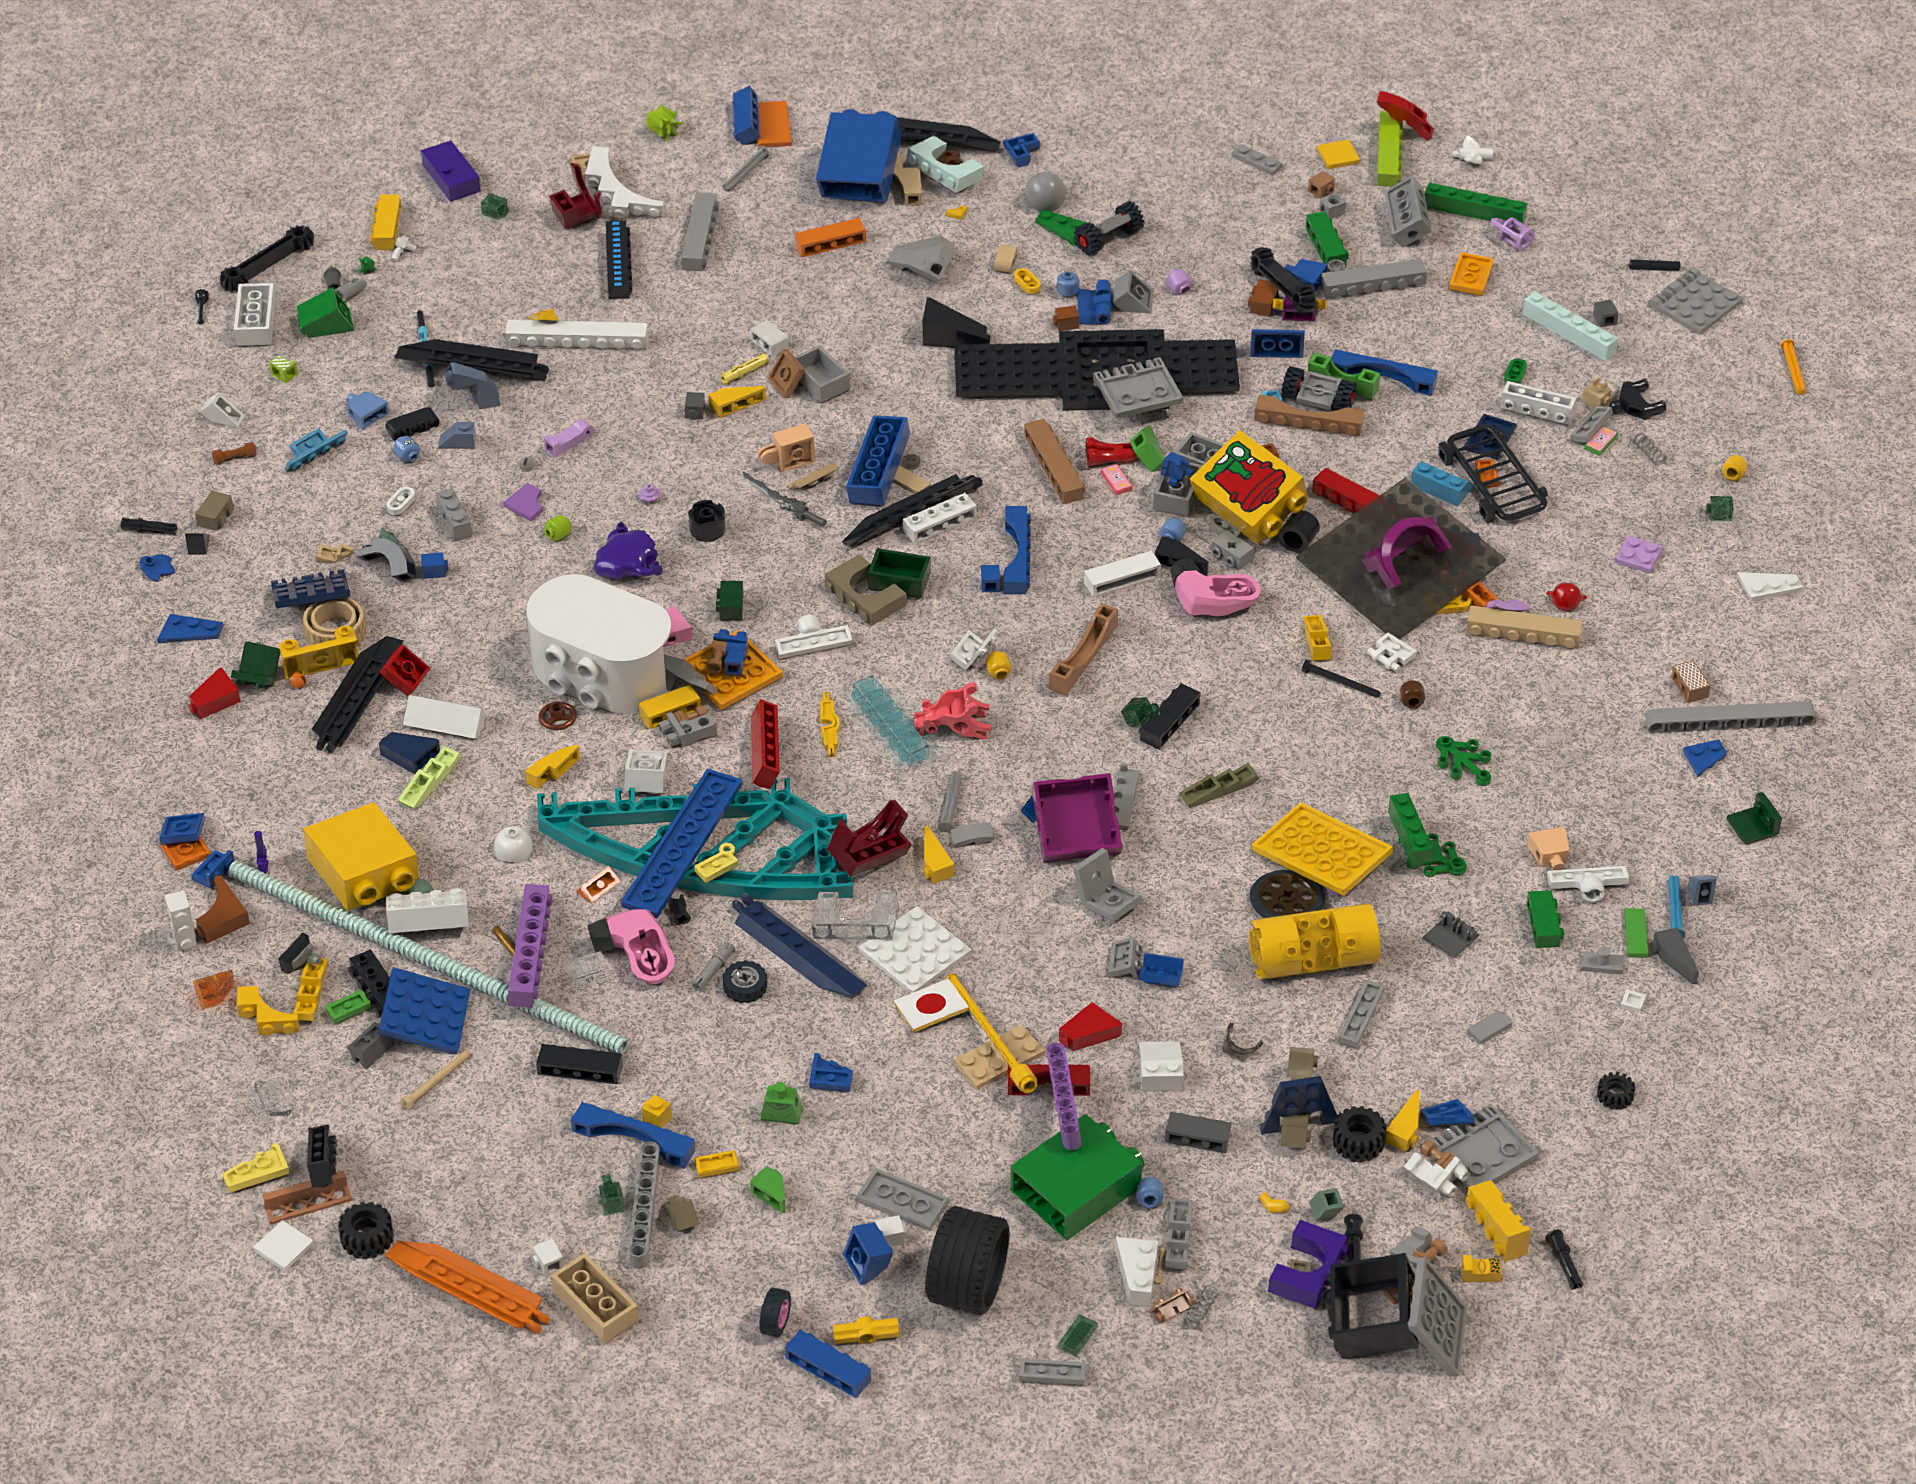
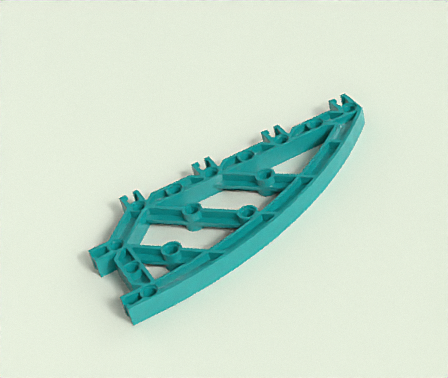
(772, 882)

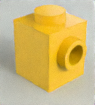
(656, 1111)

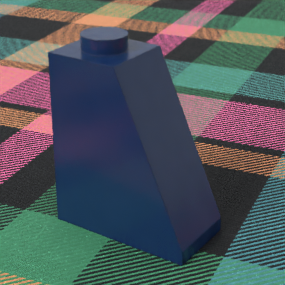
(409, 750)

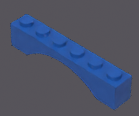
(1417, 378)
(1015, 574)
(596, 1121)

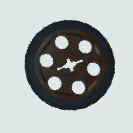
(1285, 878)

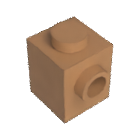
(1321, 185)

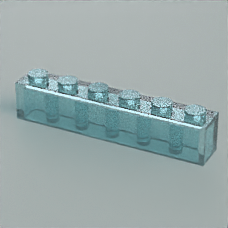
(890, 720)

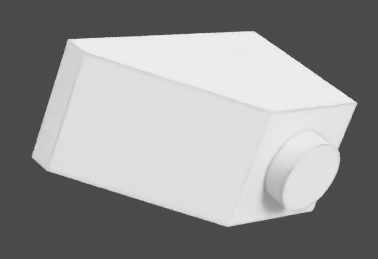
(221, 411)

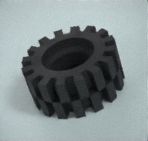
(1616, 1081)

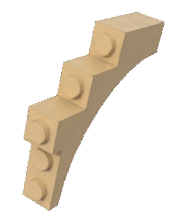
(908, 183)

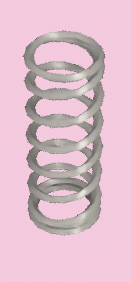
(1642, 440)
(1196, 1320)

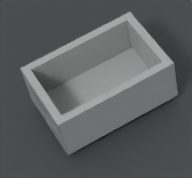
(823, 374)

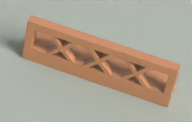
(300, 1194)

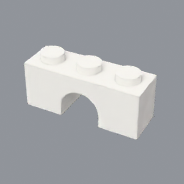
(181, 920)

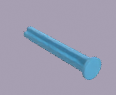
(1675, 904)

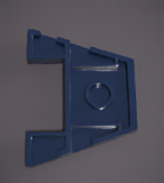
(1299, 1097)

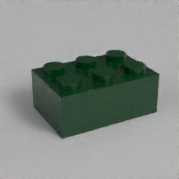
(904, 569)

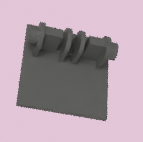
(1451, 934)

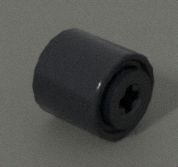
(1299, 531)

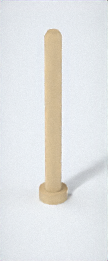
(408, 1102)

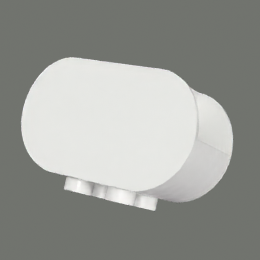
(598, 643)

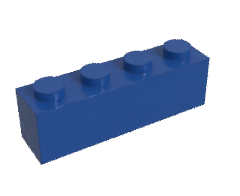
(746, 115)
(828, 1363)

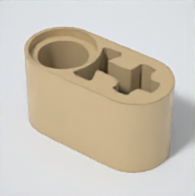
(1006, 258)

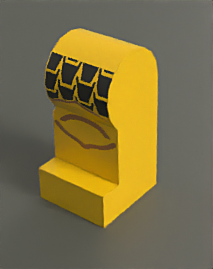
(1481, 1270)

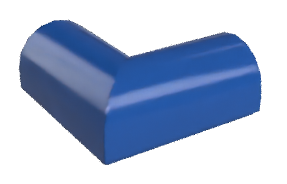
(1019, 147)

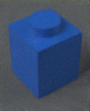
(433, 565)
(990, 578)

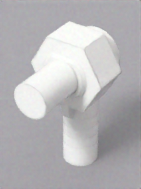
(402, 244)

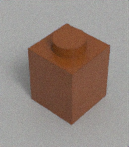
(1066, 318)

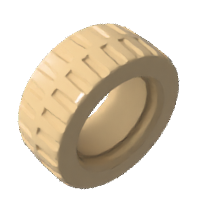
(339, 608)

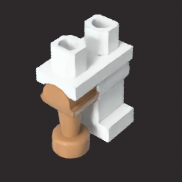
(1442, 1173)

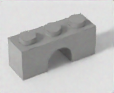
(452, 510)

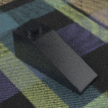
(1172, 550)

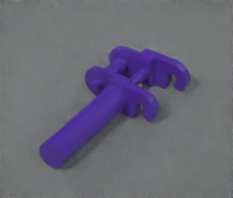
(261, 854)

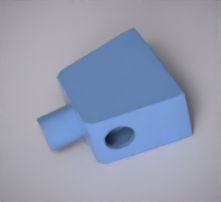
(366, 408)

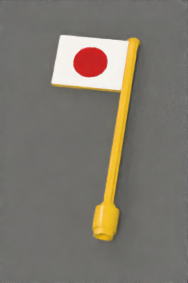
(950, 999)

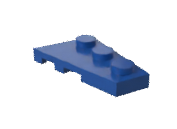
(187, 628)

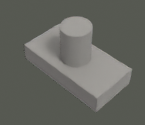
(1602, 961)

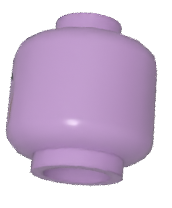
(1179, 281)

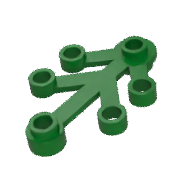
(1447, 744)
(1437, 857)

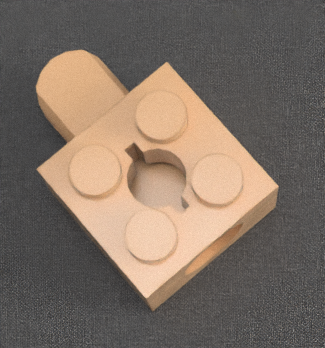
(790, 448)

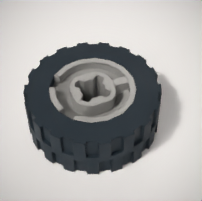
(745, 981)

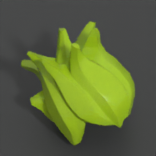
(663, 122)

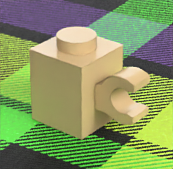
(1597, 394)

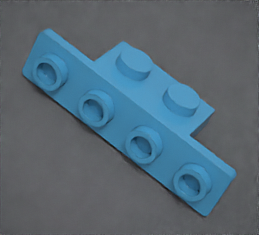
(311, 445)

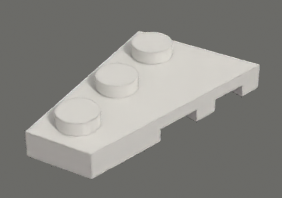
(1768, 585)

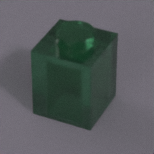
(494, 206)

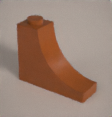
(224, 916)

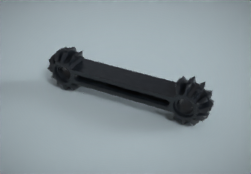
(296, 238)
(1300, 294)

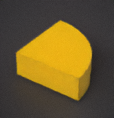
(957, 213)

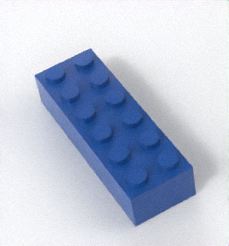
(878, 460)

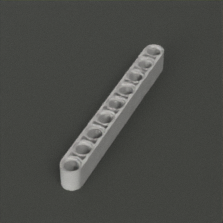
(1730, 716)

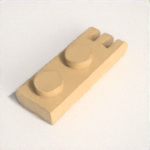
(811, 478)

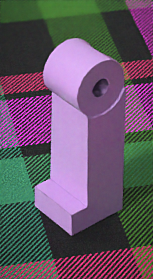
(568, 438)

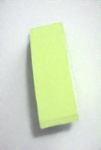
(429, 778)

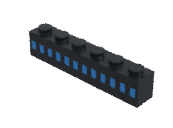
(617, 259)

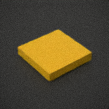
(1338, 154)

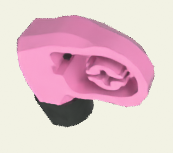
(640, 938)

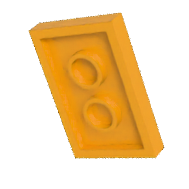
(1471, 273)

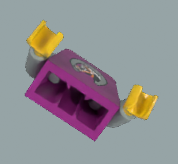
(1289, 313)

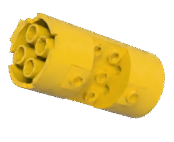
(1314, 941)

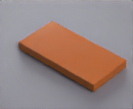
(774, 124)

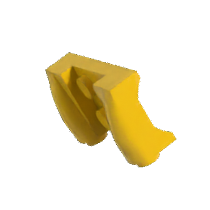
(319, 656)

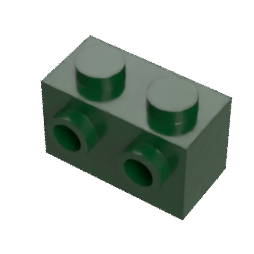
(731, 600)

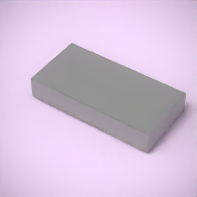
(1489, 1027)

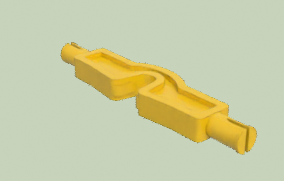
(829, 732)

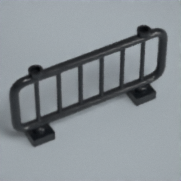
(1488, 507)

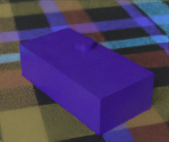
(450, 171)

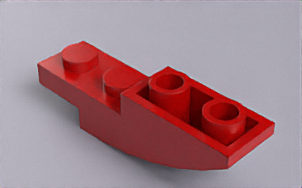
(1402, 109)

